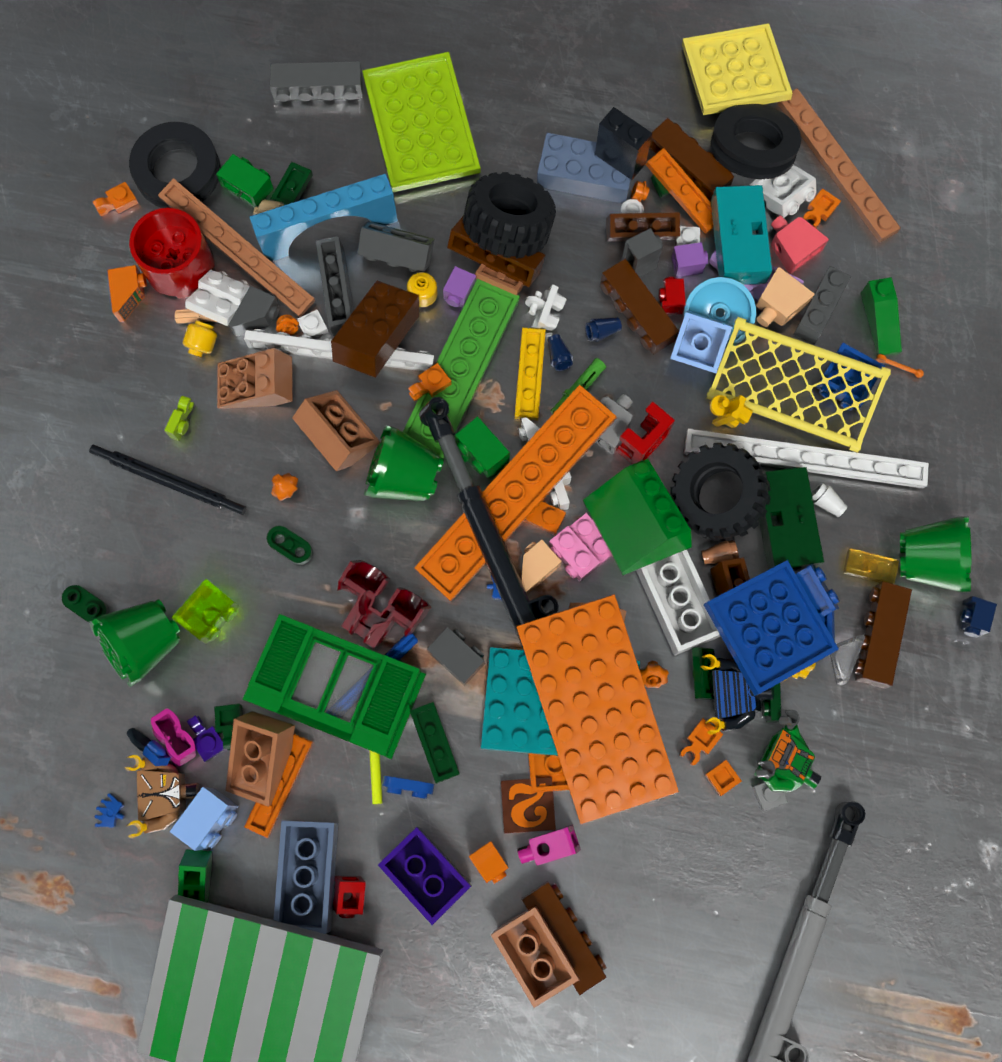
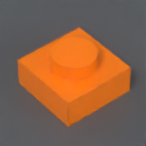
(723, 778)

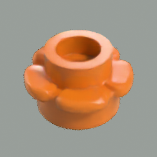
(639, 191)
(287, 324)

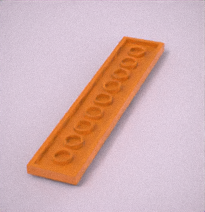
(519, 488)

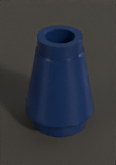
(602, 327)
(559, 353)

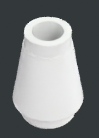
(828, 499)

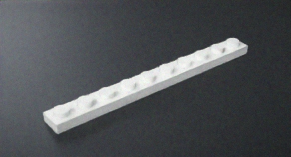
(818, 459)

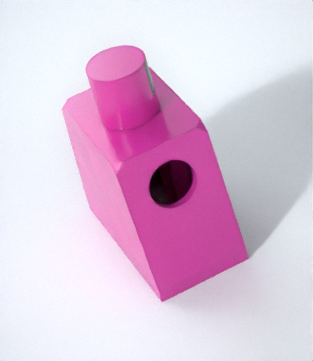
(560, 842)

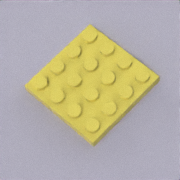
(736, 68)

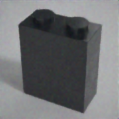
(623, 143)

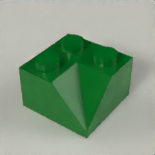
(482, 448)

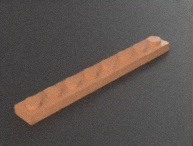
(840, 167)
(238, 249)

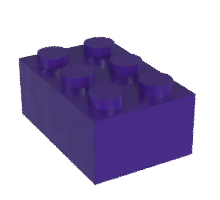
(424, 875)

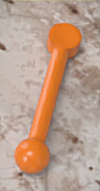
(883, 359)

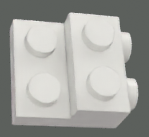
(787, 191)
(217, 296)

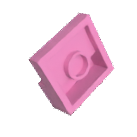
(580, 548)

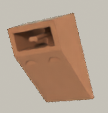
(255, 380)

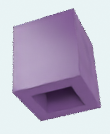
(689, 259)
(458, 287)

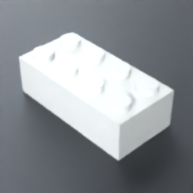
(678, 601)

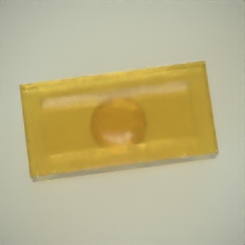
(870, 566)

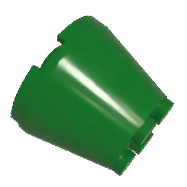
(402, 468)
(938, 554)
(136, 638)

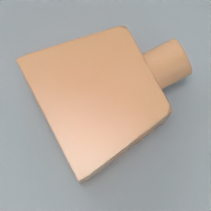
(782, 299)

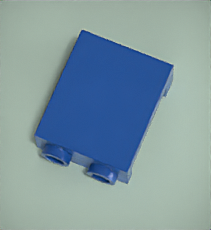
(822, 598)

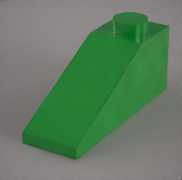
(883, 315)
(195, 875)

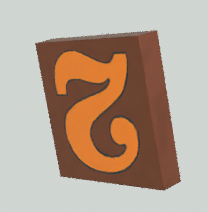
(527, 810)

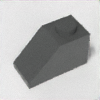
(254, 312)

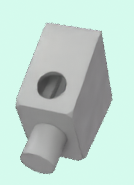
(610, 438)

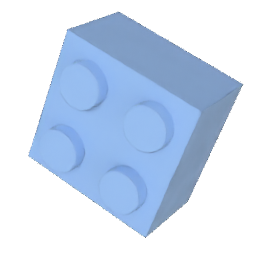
(701, 341)
(205, 819)

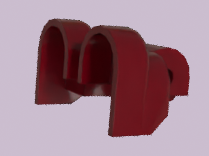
(368, 622)

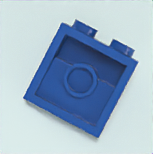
(852, 378)

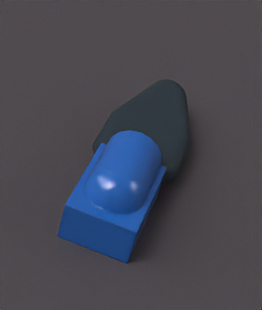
(151, 749)

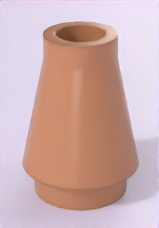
(720, 552)

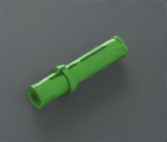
(585, 380)

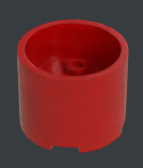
(168, 236)

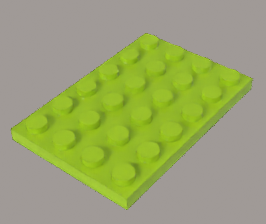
(421, 122)

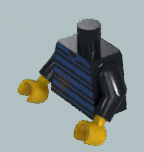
(732, 696)

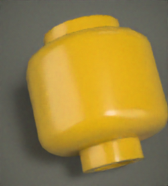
(424, 286)
(199, 338)

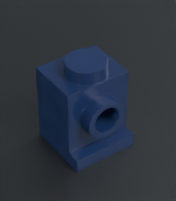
(977, 616)

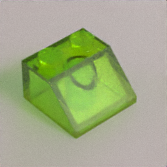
(206, 612)

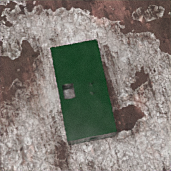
(790, 521)

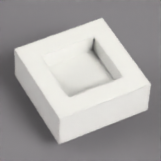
(688, 235)
(312, 324)

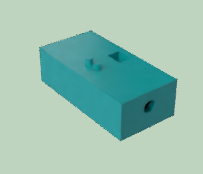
(741, 234)

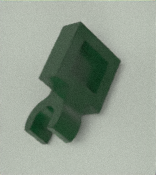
(224, 721)

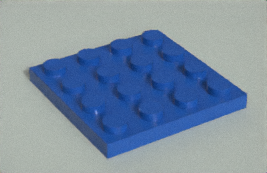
(770, 627)

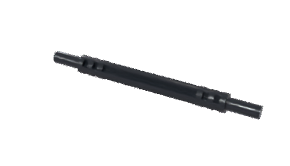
(167, 479)

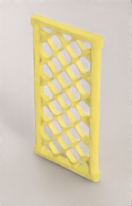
(881, 373)

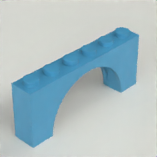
(281, 225)

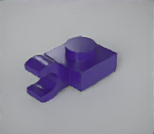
(207, 742)

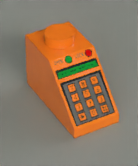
(126, 290)

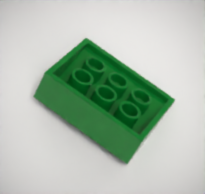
(638, 518)

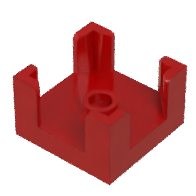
(656, 424)

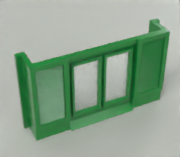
(335, 686)

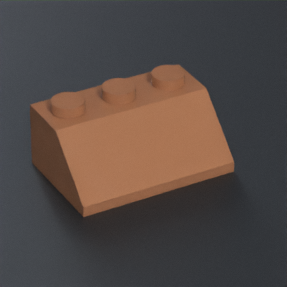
(335, 429)
(534, 956)

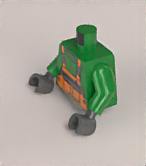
(787, 758)

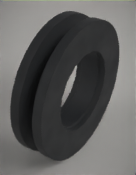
(169, 137)
(749, 161)

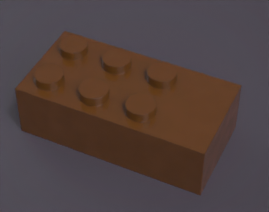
(375, 328)

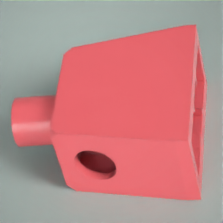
(796, 242)

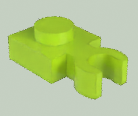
(178, 422)

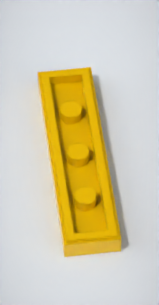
(530, 373)

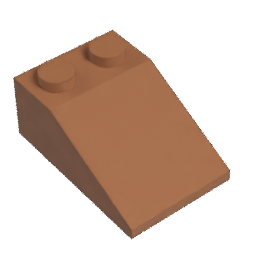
(258, 756)

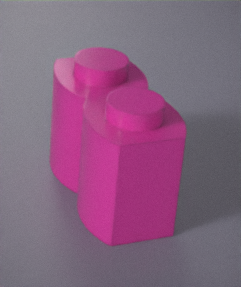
(168, 732)

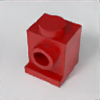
(672, 296)
(355, 904)

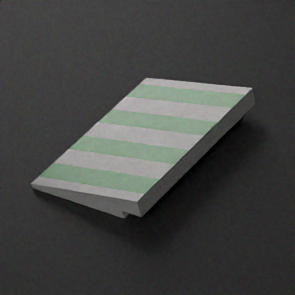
(254, 990)

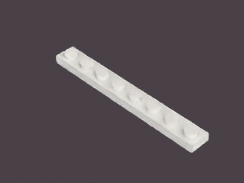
(309, 346)

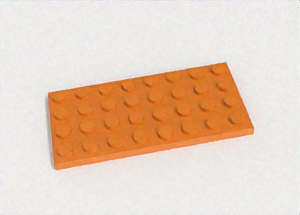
(597, 709)

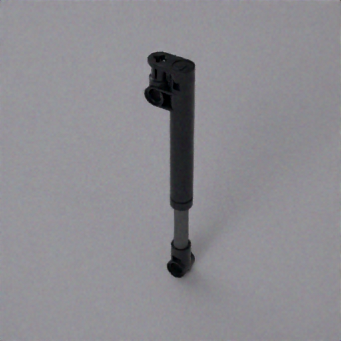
(483, 524)

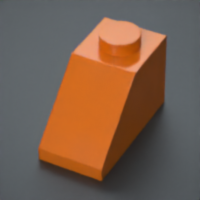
(489, 863)

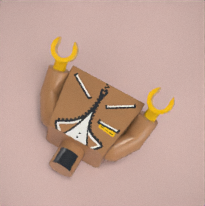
(159, 795)

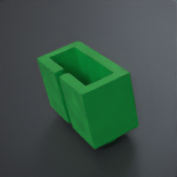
(240, 176)

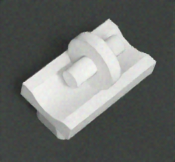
(549, 300)

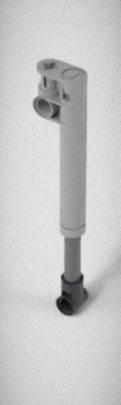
(771, 1039)

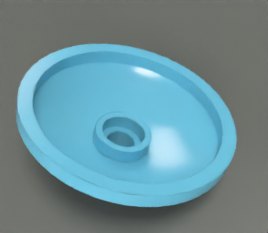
(725, 294)

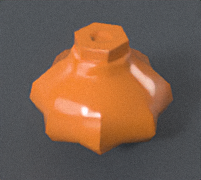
(284, 486)
(654, 675)

